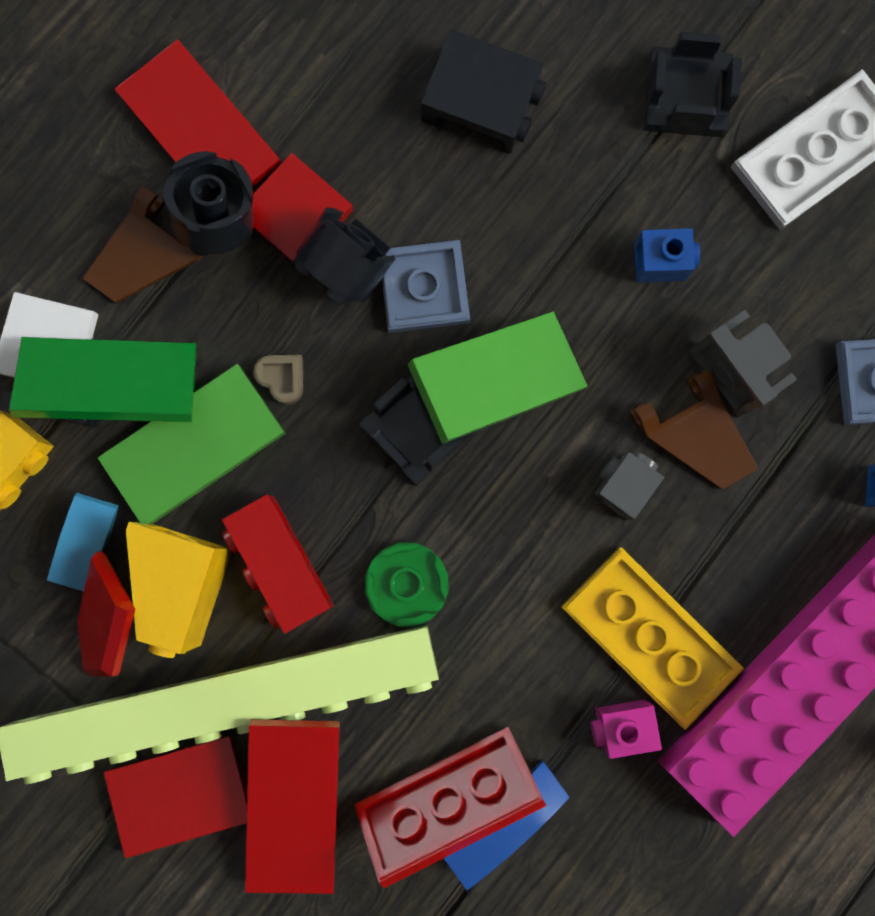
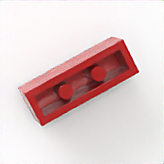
(276, 564)

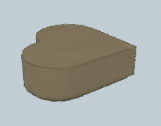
(282, 376)

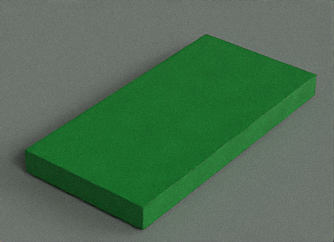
(104, 380)

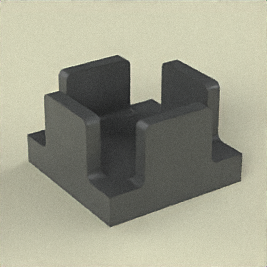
(743, 364)

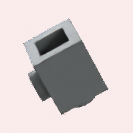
(628, 484)

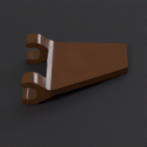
(138, 252)
(700, 434)

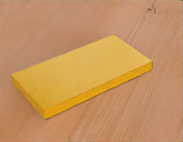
(652, 638)

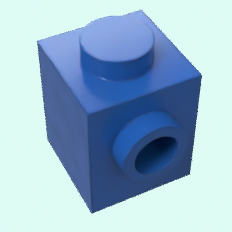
(665, 255)

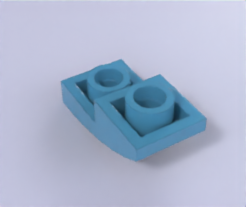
(82, 535)

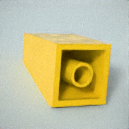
(173, 586)

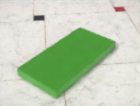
(496, 376)
(177, 460)

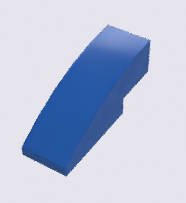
(483, 856)

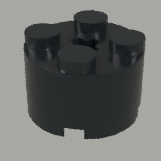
(209, 203)
(343, 257)

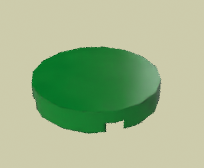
(406, 584)

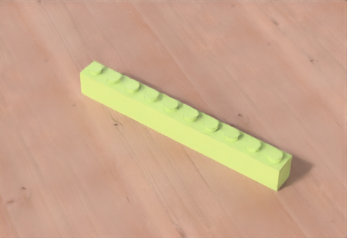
(217, 703)

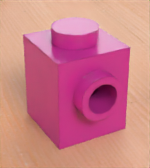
(626, 729)

